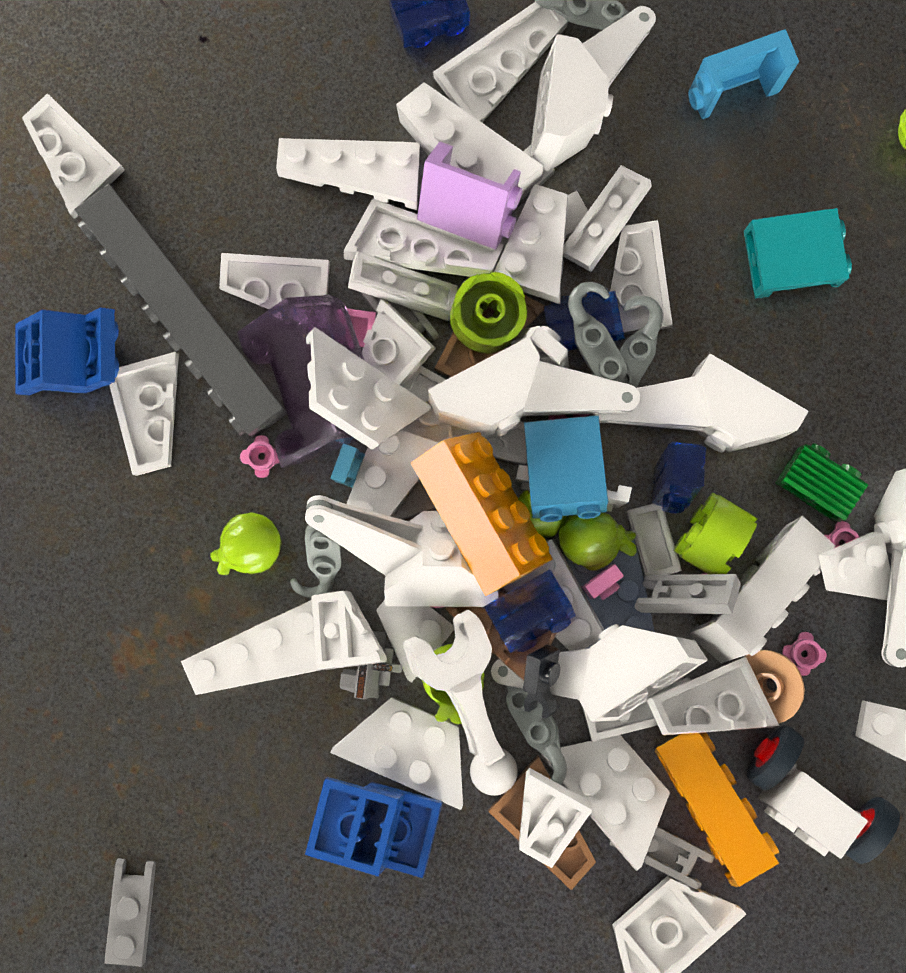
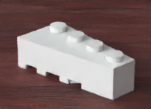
(476, 147)
(766, 592)

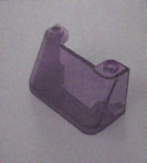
(281, 340)

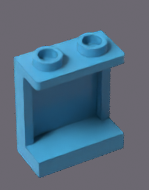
(766, 59)
(566, 468)

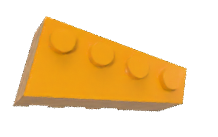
(717, 807)

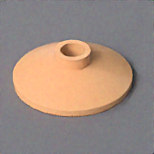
(790, 685)

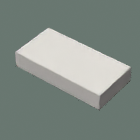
(653, 540)

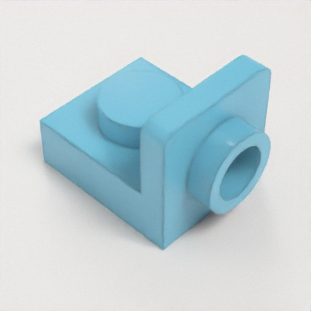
(347, 465)

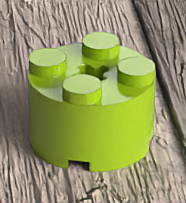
(479, 294)
(717, 535)

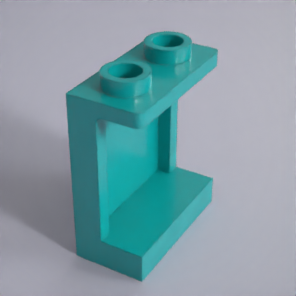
(797, 251)

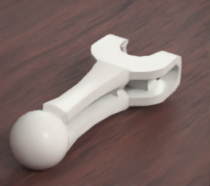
(459, 674)

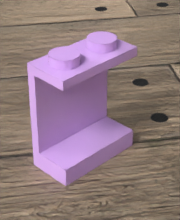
(467, 202)

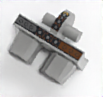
(367, 679)

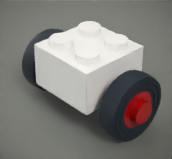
(818, 814)

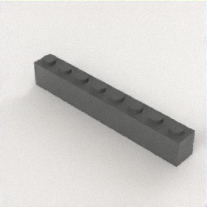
(180, 311)

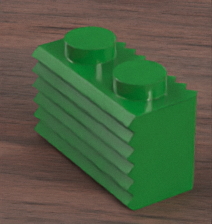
(822, 482)

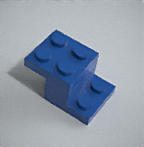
(65, 351)
(373, 828)

